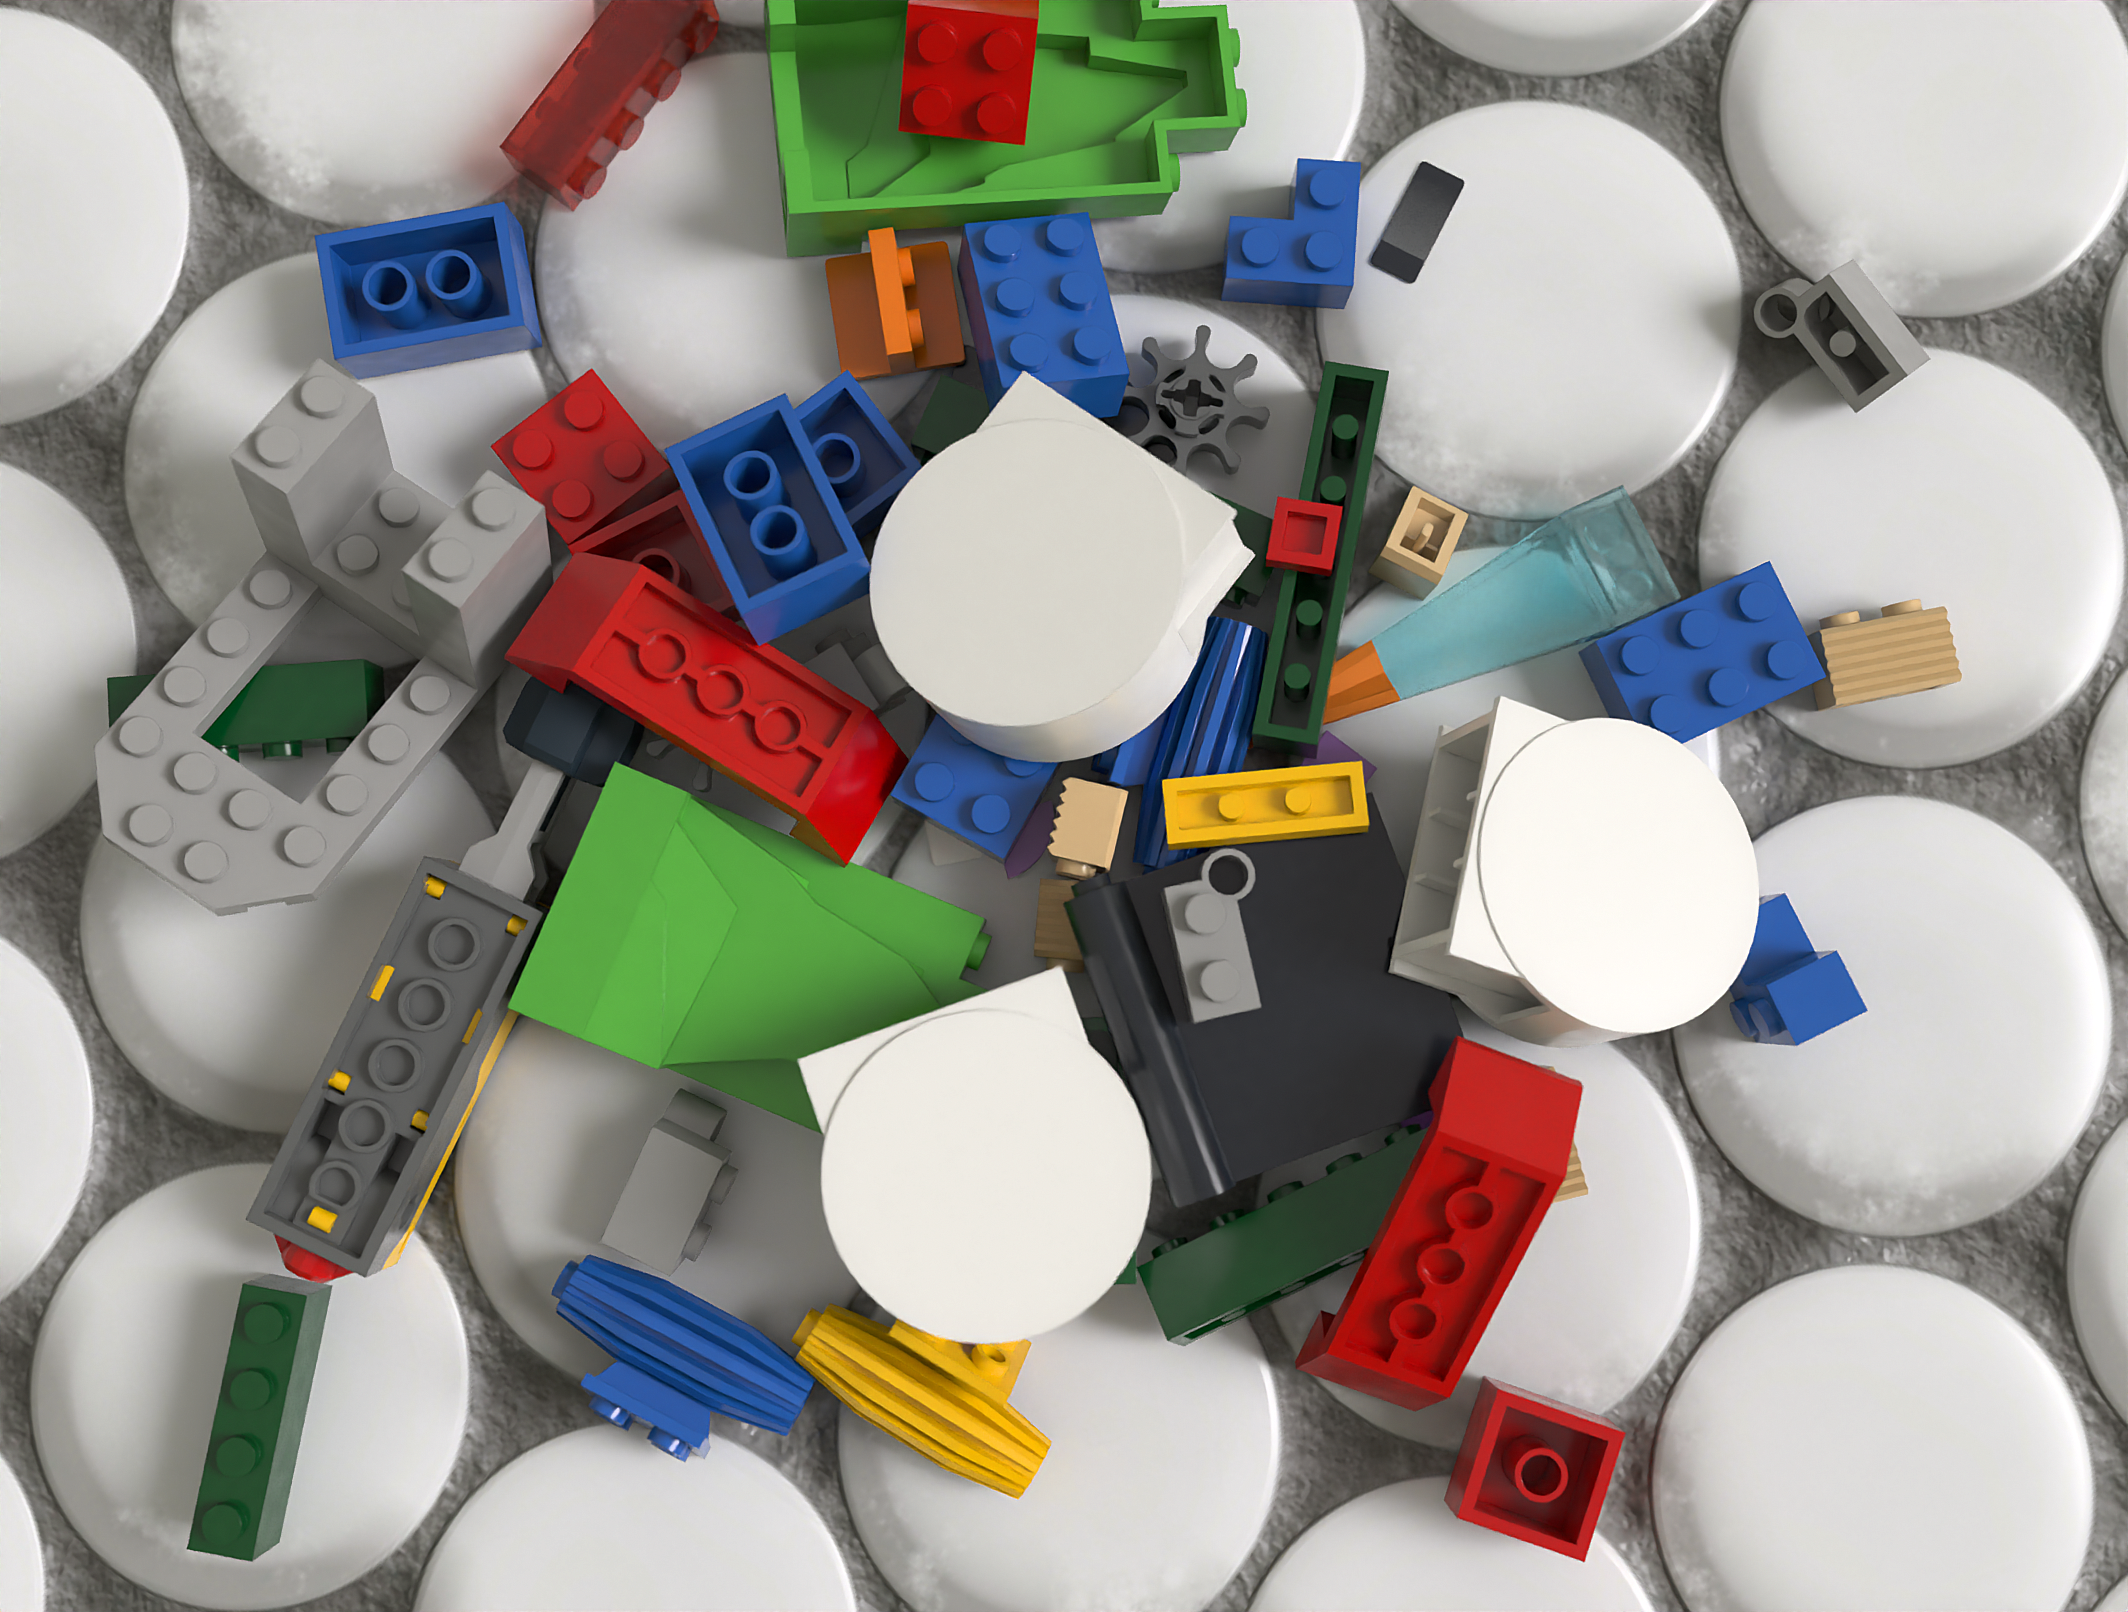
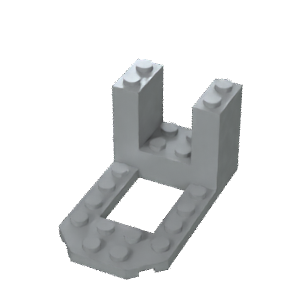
(388, 553)

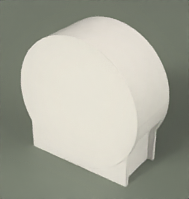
(1049, 580)
(1575, 878)
(981, 1164)

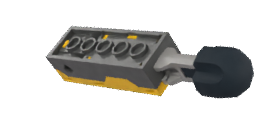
(432, 1012)

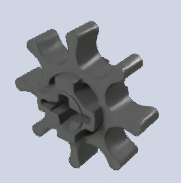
(1216, 403)

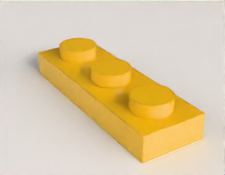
(1265, 805)

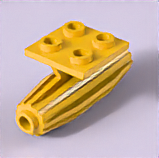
(929, 1393)

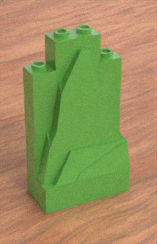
(1106, 116)
(733, 946)

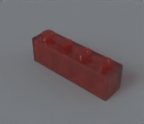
(606, 92)

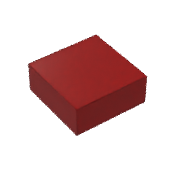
(1304, 536)

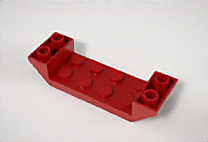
(715, 696)
(1451, 1230)

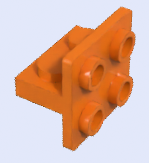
(894, 308)

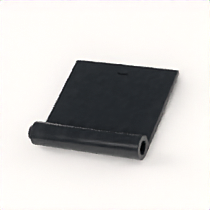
(1335, 1032)

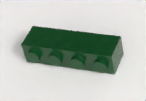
(284, 708)
(259, 1417)

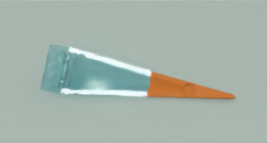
(1543, 595)

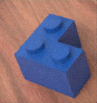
(1300, 258)
(1786, 986)

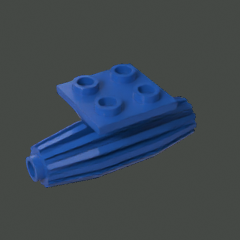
(1195, 736)
(676, 1358)

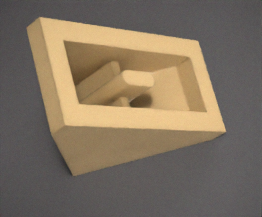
(1419, 544)

